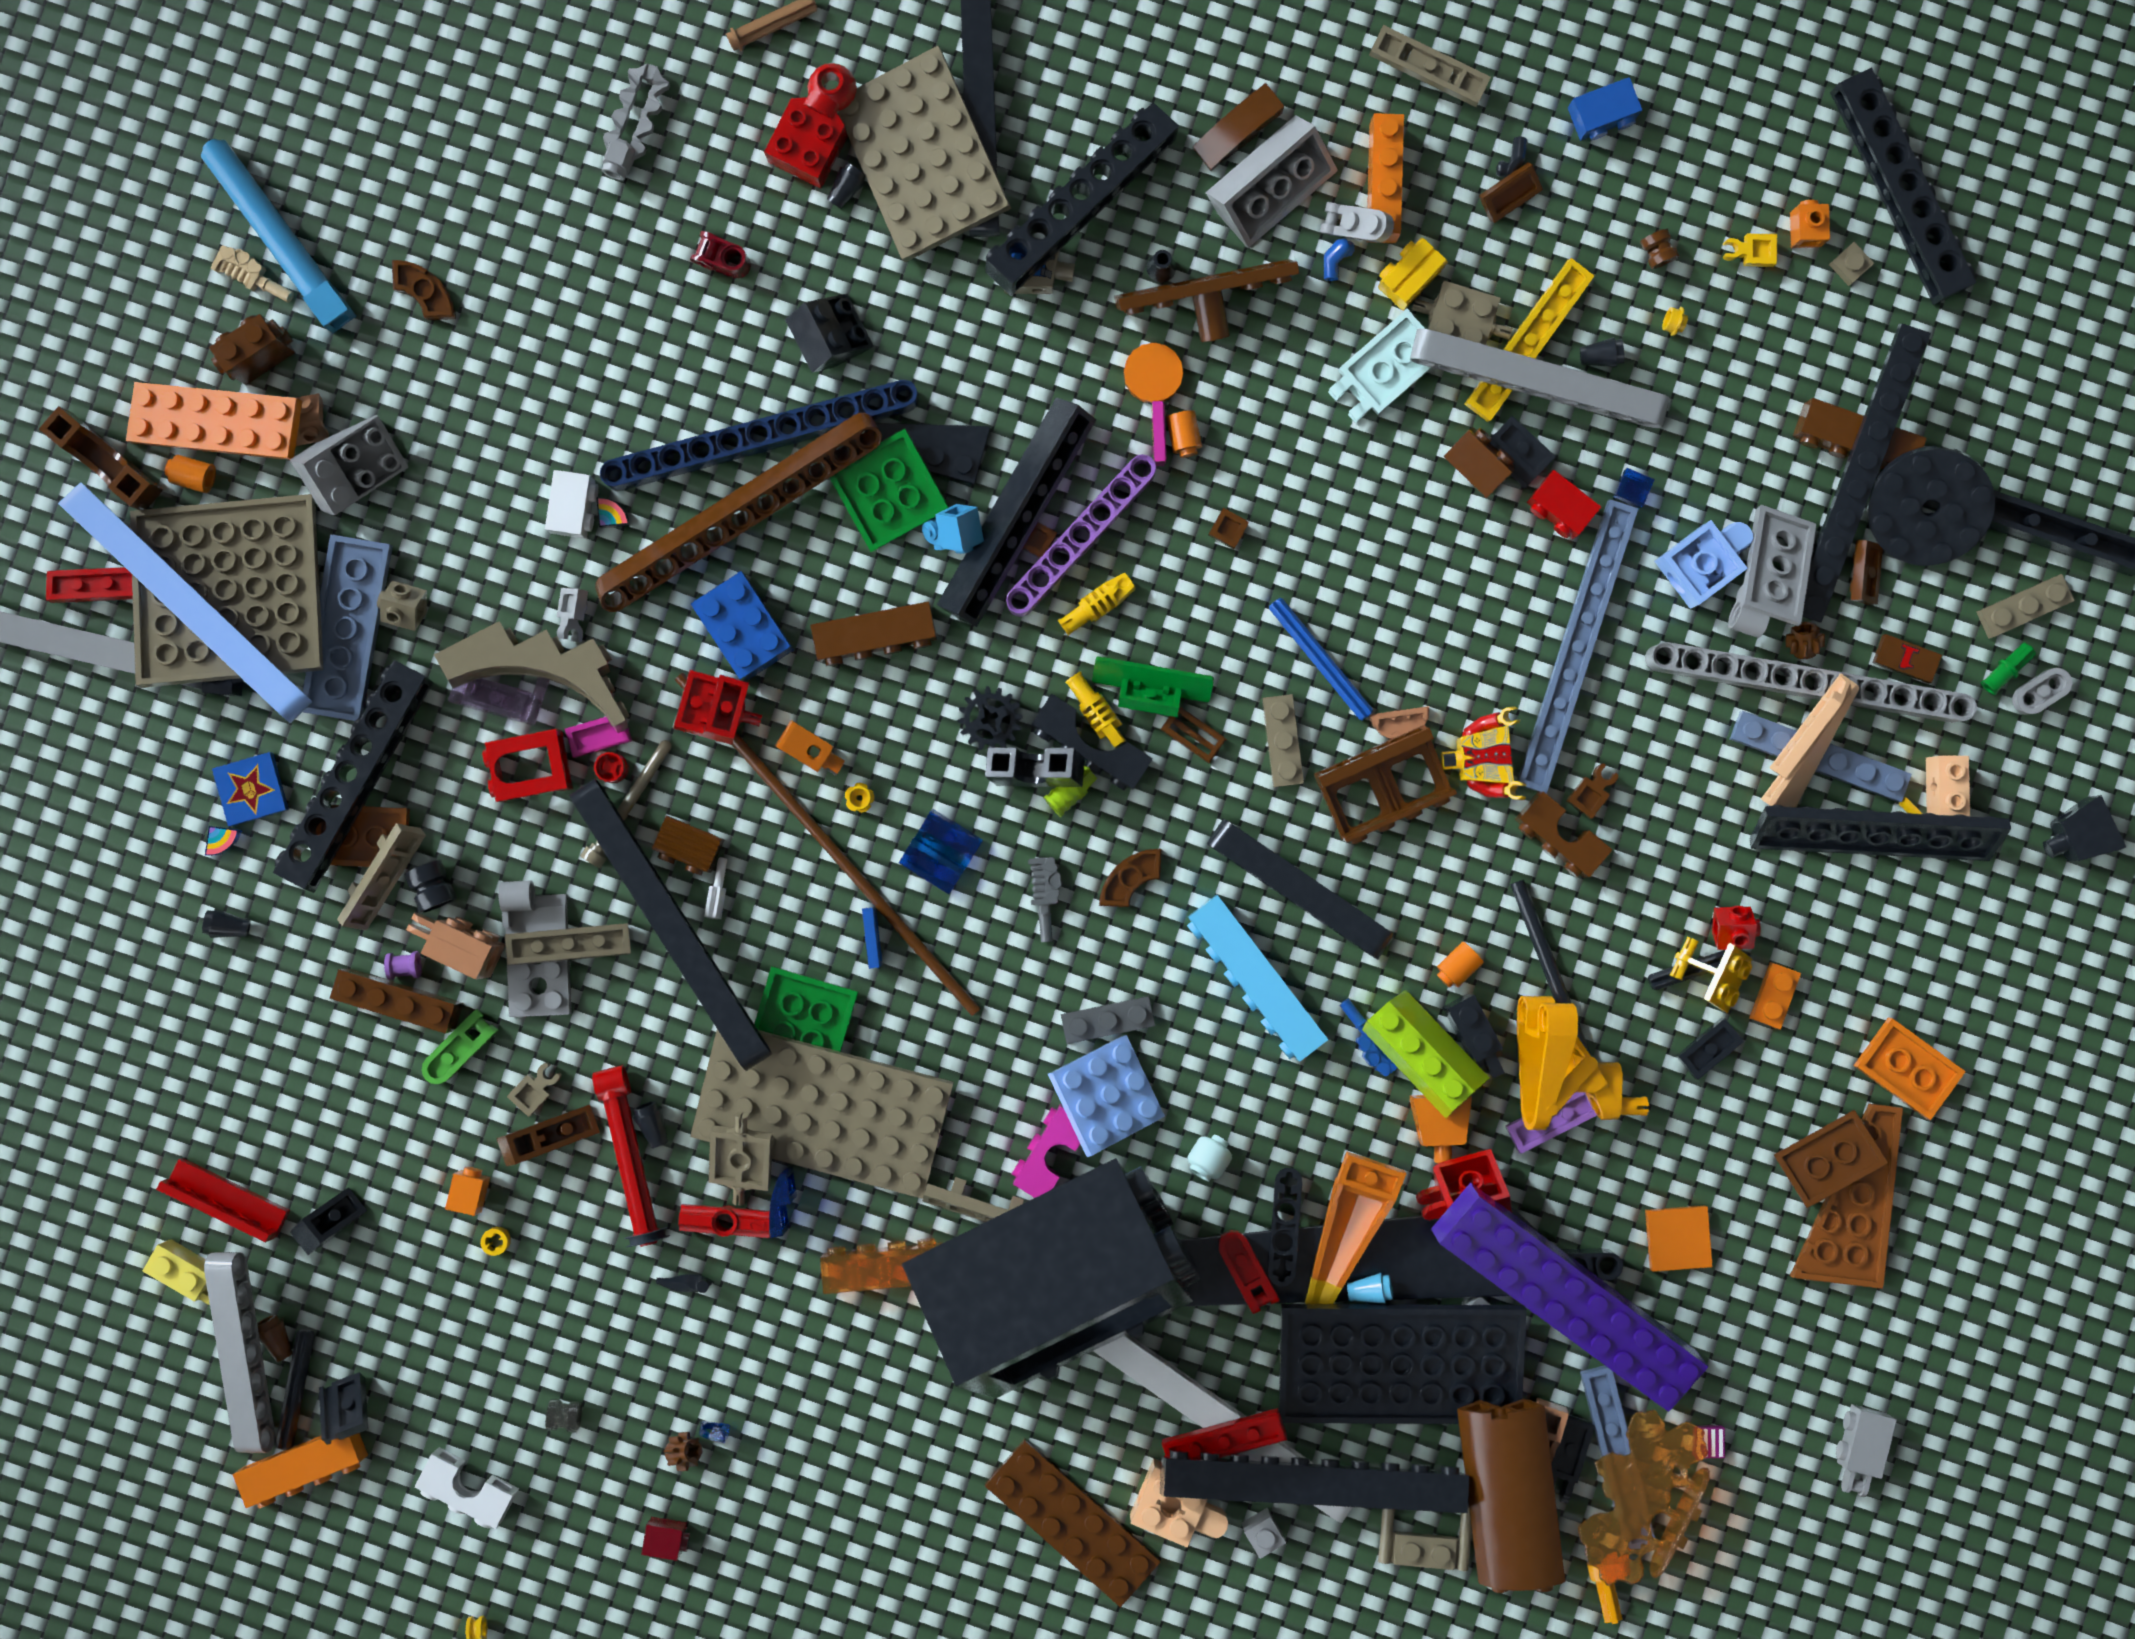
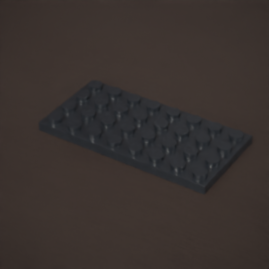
(1397, 1361)

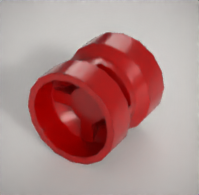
(606, 767)

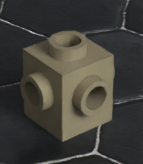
(402, 605)

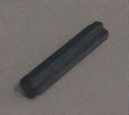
(1663, 979)

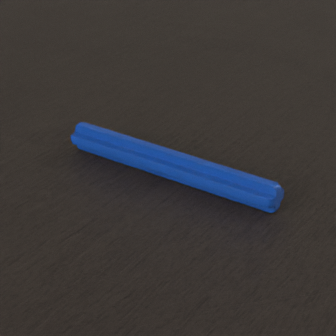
(1321, 659)

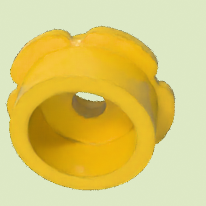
(1675, 321)
(867, 797)

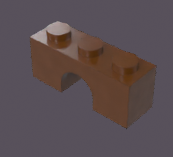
(1540, 821)

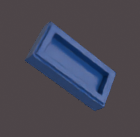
(872, 937)

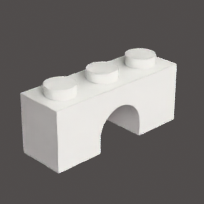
(442, 1482)

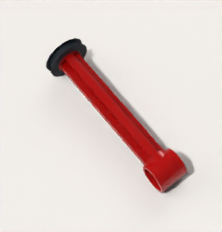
(612, 1088)

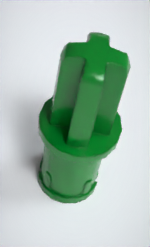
(2008, 668)

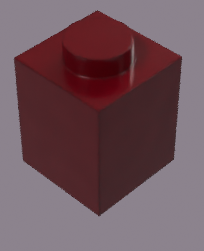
(665, 1538)

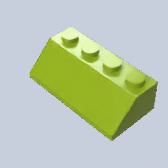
(1425, 1053)

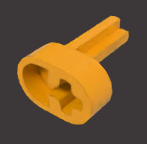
(1607, 1597)

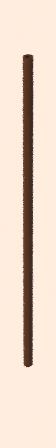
(850, 869)

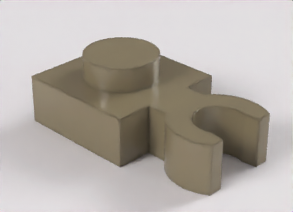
(532, 1091)

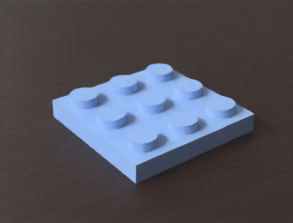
(1106, 1095)

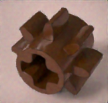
(1805, 640)
(683, 1451)

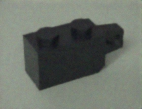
(1475, 1033)

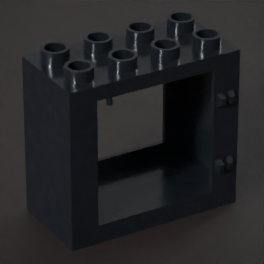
(1052, 1280)

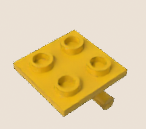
(1727, 978)

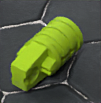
(1063, 798)

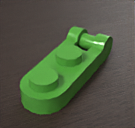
(457, 1049)

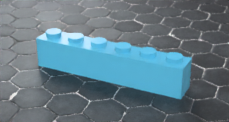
(1257, 978)

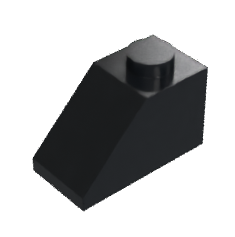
(328, 1221)

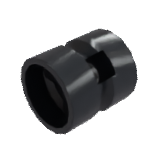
(430, 886)

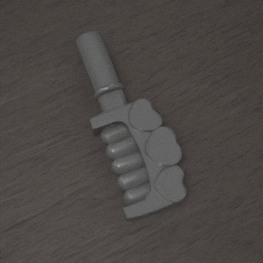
(1046, 892)

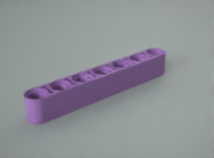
(1087, 522)

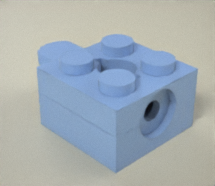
(1705, 560)

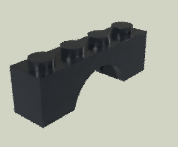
(1123, 764)

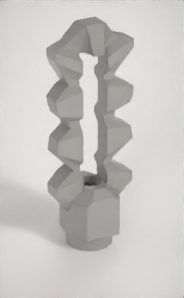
(619, 153)

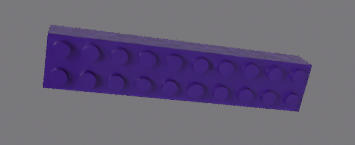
(1569, 1297)

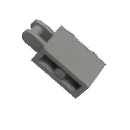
(1864, 1447)

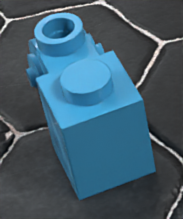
(954, 529)

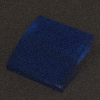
(940, 851)
(783, 1194)

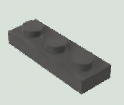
(1107, 1020)

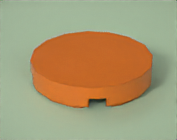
(1153, 372)

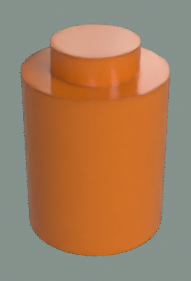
(1184, 433)
(190, 473)
(1459, 965)

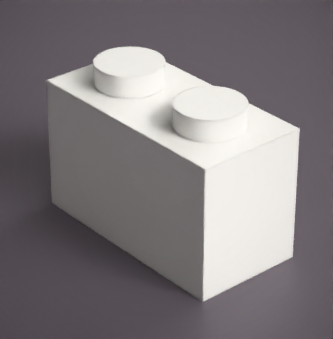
(571, 504)

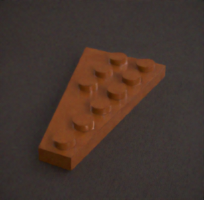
(1854, 1224)

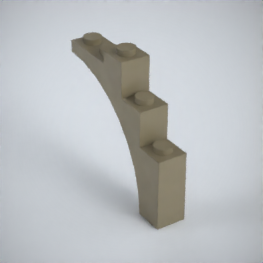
(494, 653)

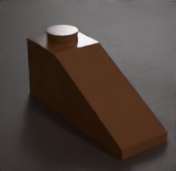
(547, 1135)

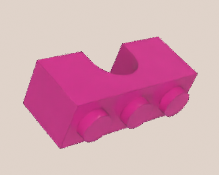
(1034, 1174)

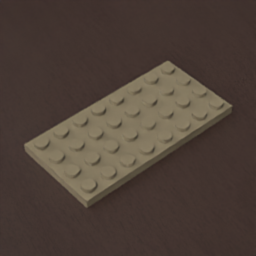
(830, 1111)

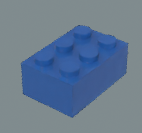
(742, 626)

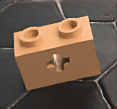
(1948, 785)

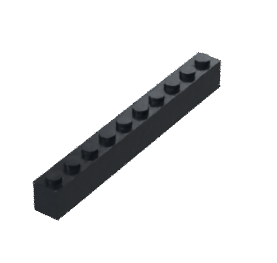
(1314, 1483)

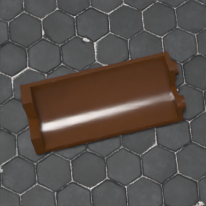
(1511, 1496)

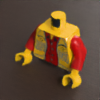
(1485, 756)

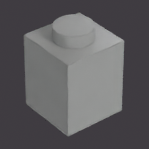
(1263, 1533)

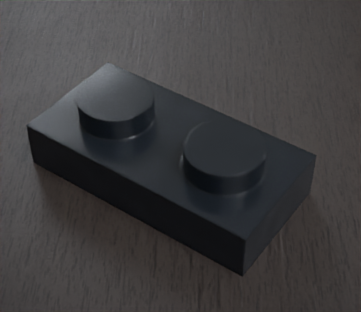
(1709, 1048)

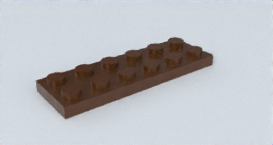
(1072, 1522)

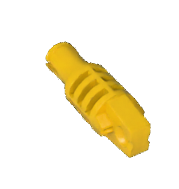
(1098, 603)
(1096, 710)

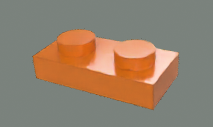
(1775, 995)

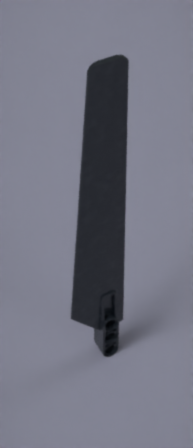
(1399, 1248)

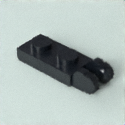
(1571, 1455)

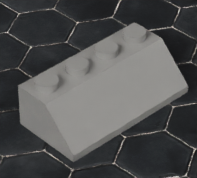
(1272, 180)

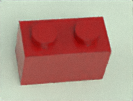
(1562, 505)

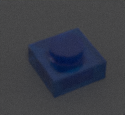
(1633, 488)

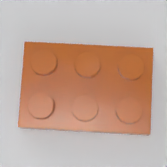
(1909, 1068)

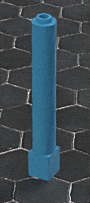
(277, 236)

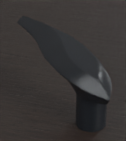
(686, 1283)

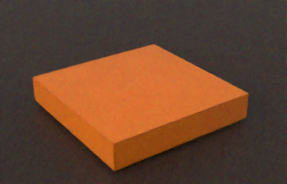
(1678, 1238)

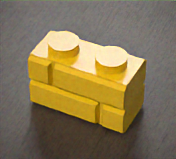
(1412, 273)

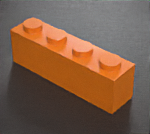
(1386, 168)
(298, 1466)

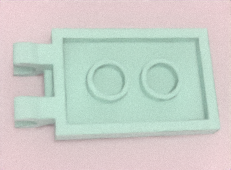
(1381, 368)

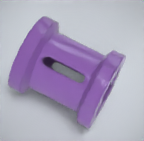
(402, 965)

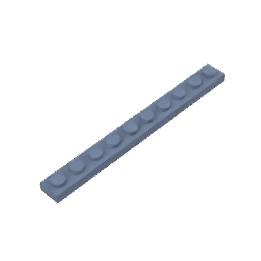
(1577, 646)

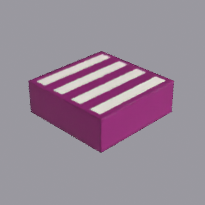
(1714, 1440)

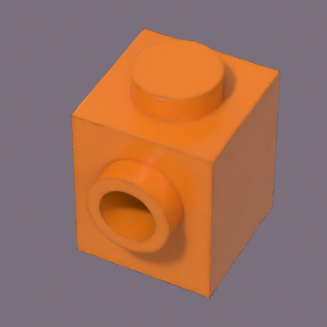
(1809, 224)
(467, 1191)

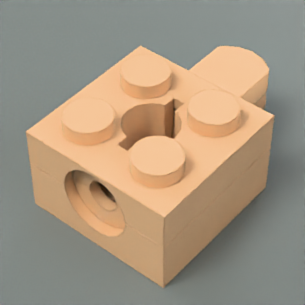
(1174, 1516)

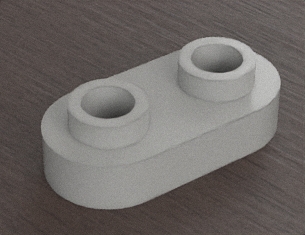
(2040, 692)

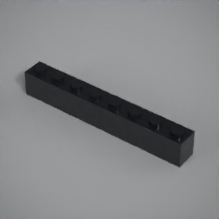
(1017, 511)

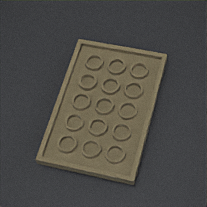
(922, 155)

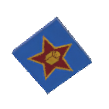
(250, 789)

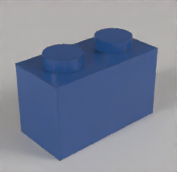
(1605, 109)

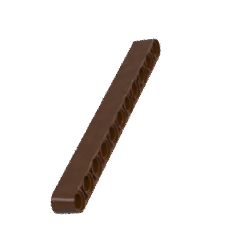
(743, 499)

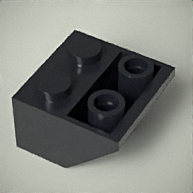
(828, 332)

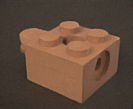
(458, 945)

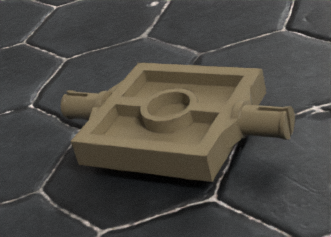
(1463, 313)
(740, 1158)

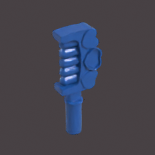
(1371, 1052)

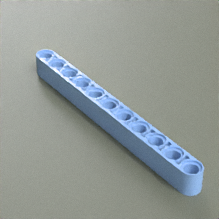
(185, 603)

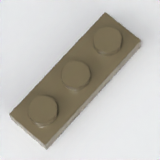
(2025, 606)
(1282, 740)

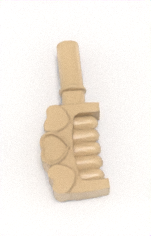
(246, 269)

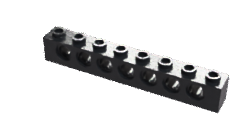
(1898, 201)
(1014, 273)
(356, 792)

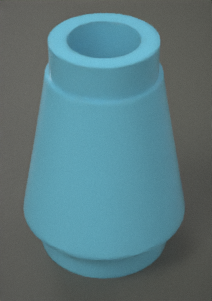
(1371, 1289)

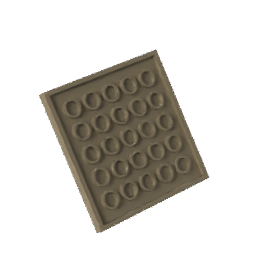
(249, 564)

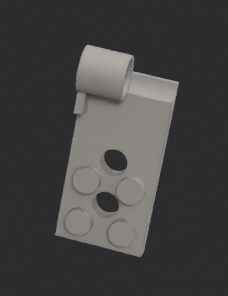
(1766, 589)
(530, 912)

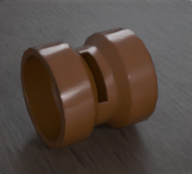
(1659, 248)

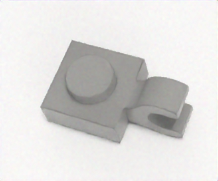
(570, 610)

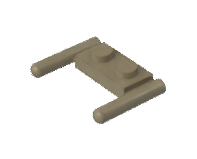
(1425, 1549)

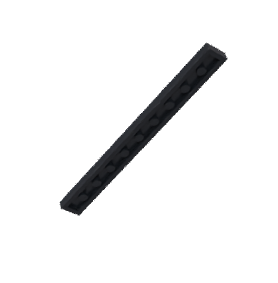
(1862, 467)

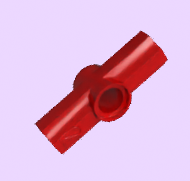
(706, 1220)

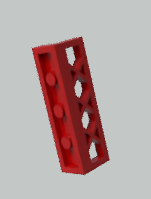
(224, 1200)

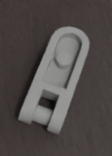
(1357, 223)

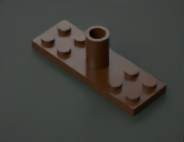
(1208, 294)

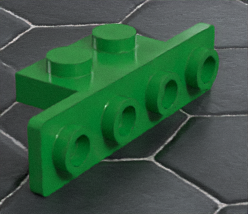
(1151, 687)

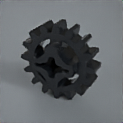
(1003, 712)

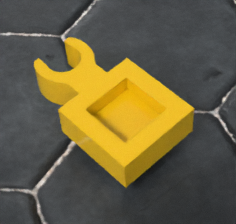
(1757, 250)

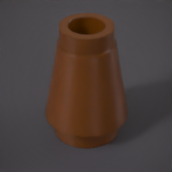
(274, 1337)

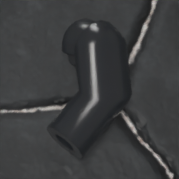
(1516, 160)

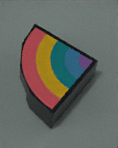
(611, 514)

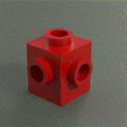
(1735, 926)

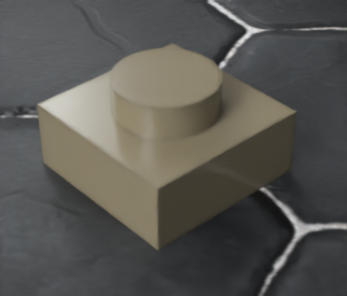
(1851, 263)

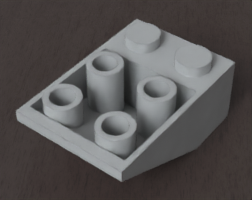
(349, 465)

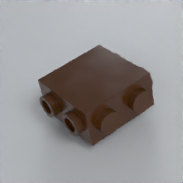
(251, 349)

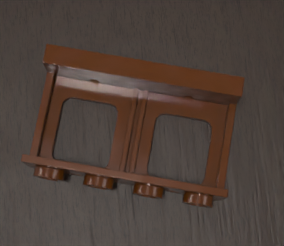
(1376, 767)

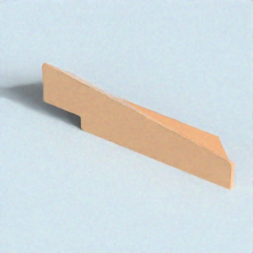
(1808, 745)

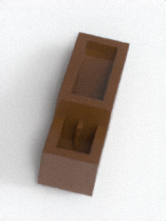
(1239, 127)

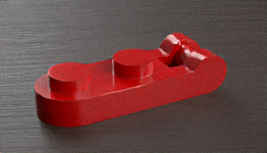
(1246, 1270)

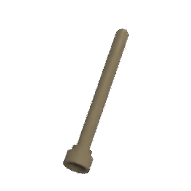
(594, 853)

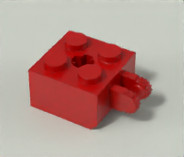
(1455, 1175)

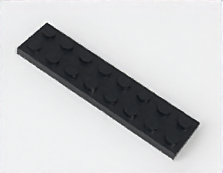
(1879, 833)

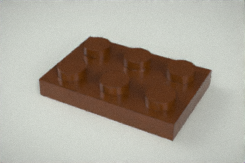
(1830, 1159)

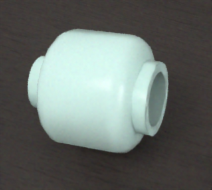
(1209, 1157)

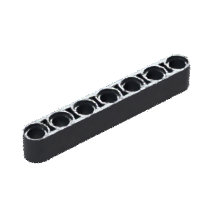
(1300, 889)

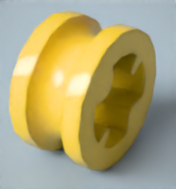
(486, 1246)
(476, 1628)

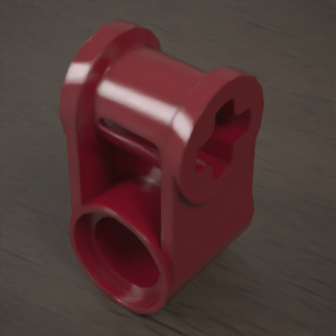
(715, 254)

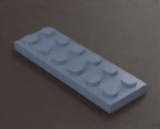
(349, 625)

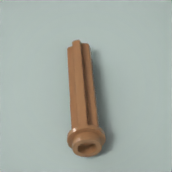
(770, 23)

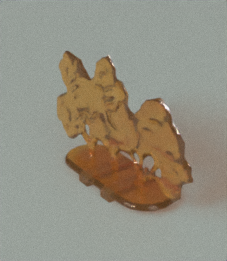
(1640, 1490)

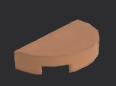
(1399, 722)

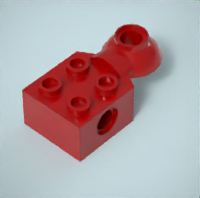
(811, 129)

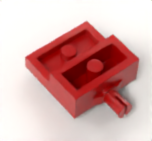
(714, 707)

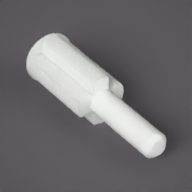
(716, 893)

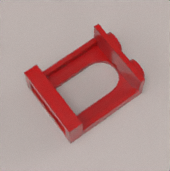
(558, 759)

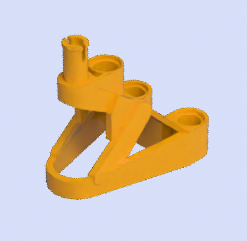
(1554, 1070)

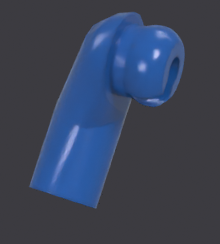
(1340, 249)

